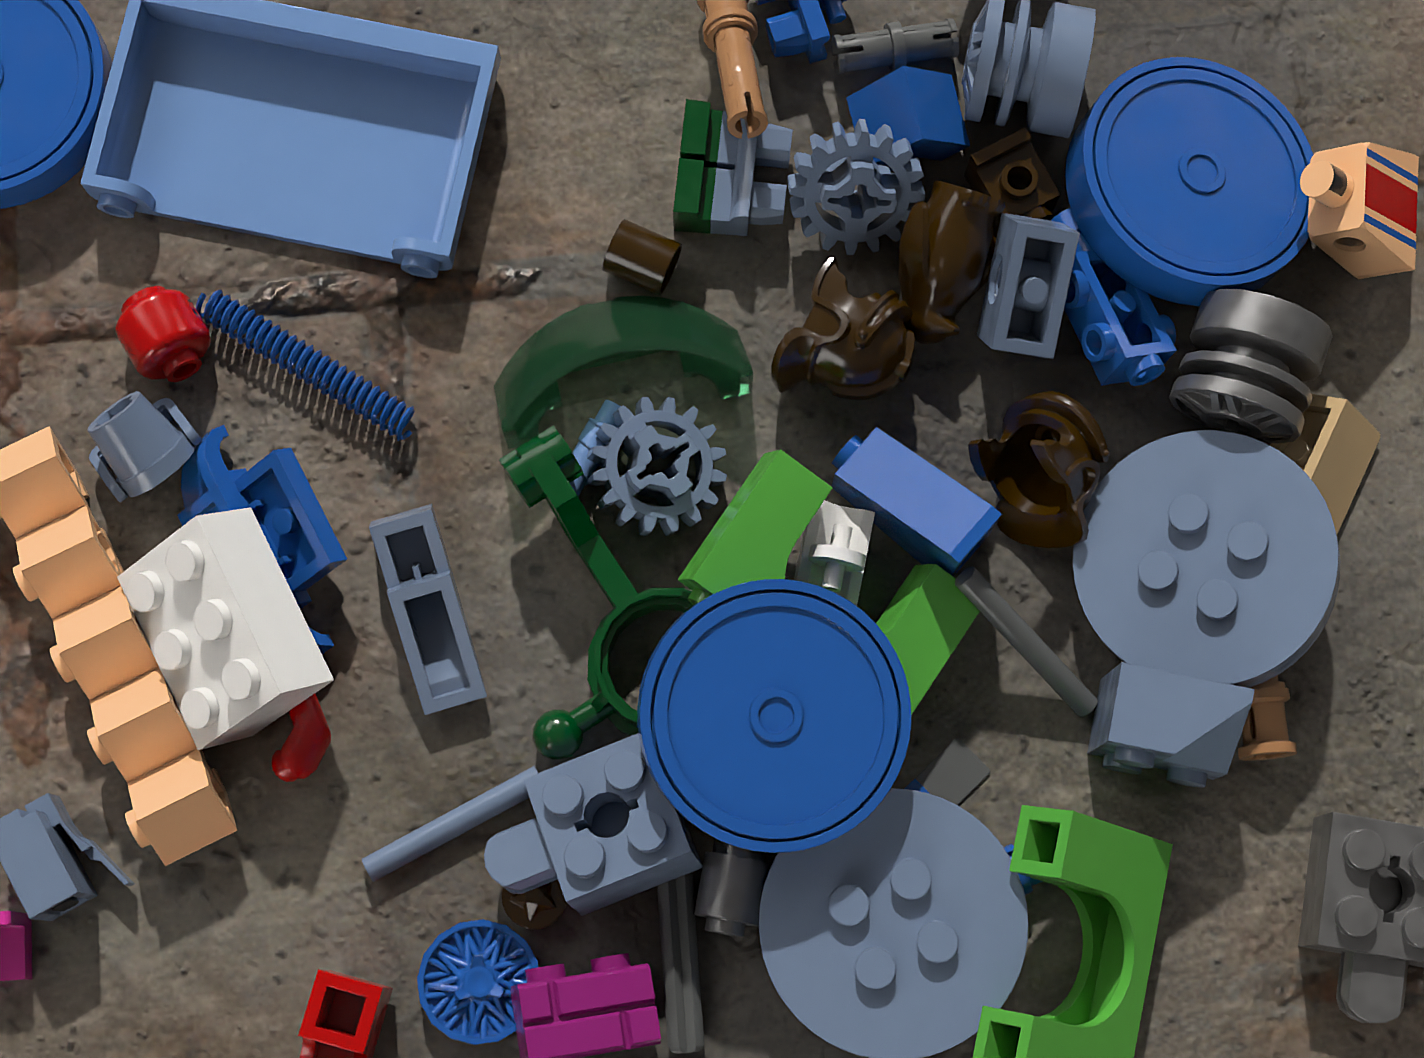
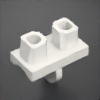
(835, 549)

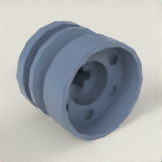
(1029, 65)

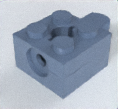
(595, 831)

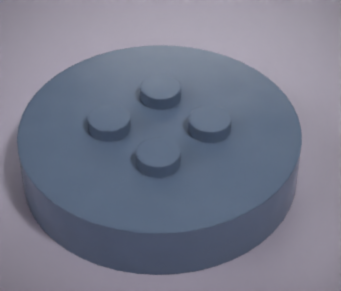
(1208, 558)
(896, 929)

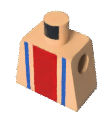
(1364, 207)

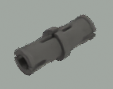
(894, 46)

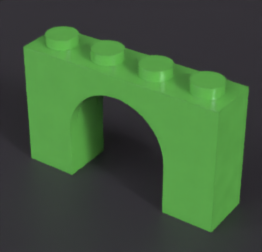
(755, 544)
(1118, 894)

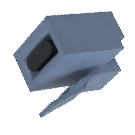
(44, 861)

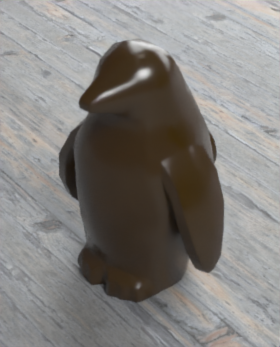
(946, 257)

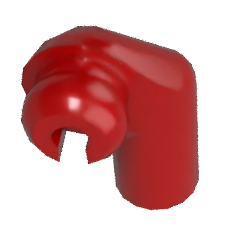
(305, 743)

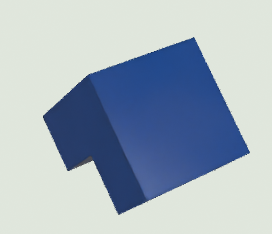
(916, 107)

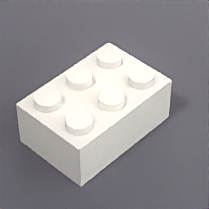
(224, 627)

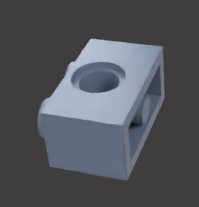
(1027, 285)

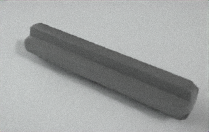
(680, 965)

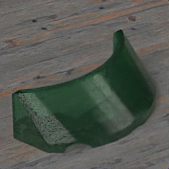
(610, 334)

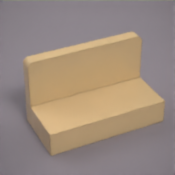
(1333, 451)

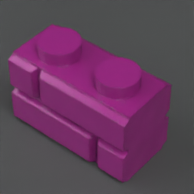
(587, 1011)

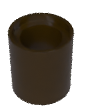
(642, 257)

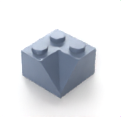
(1167, 723)

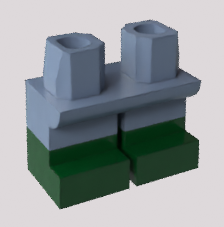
(717, 174)

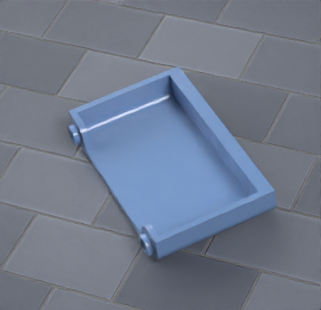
(293, 127)

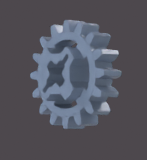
(831, 179)
(646, 445)

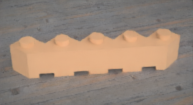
(100, 644)

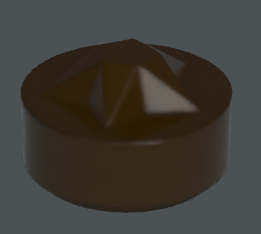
(537, 907)

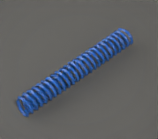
(255, 326)

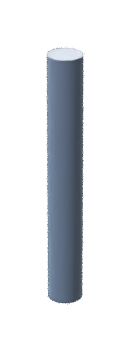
(448, 826)

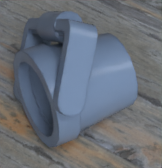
(140, 444)

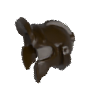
(847, 341)
(1043, 469)

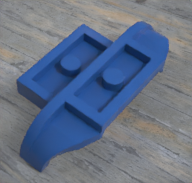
(282, 507)

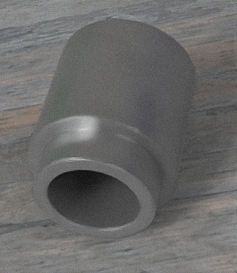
(731, 888)

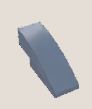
(427, 609)

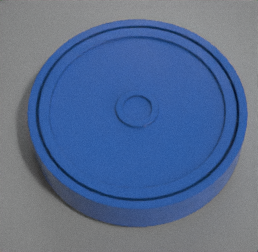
(49, 94)
(1189, 180)
(774, 715)

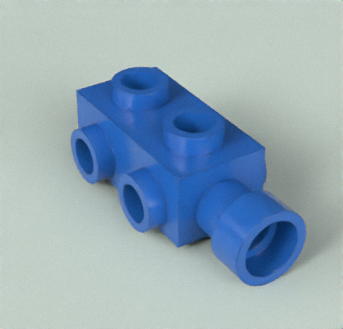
(1115, 319)

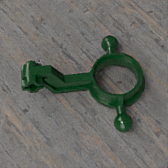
(544, 471)

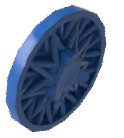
(469, 979)

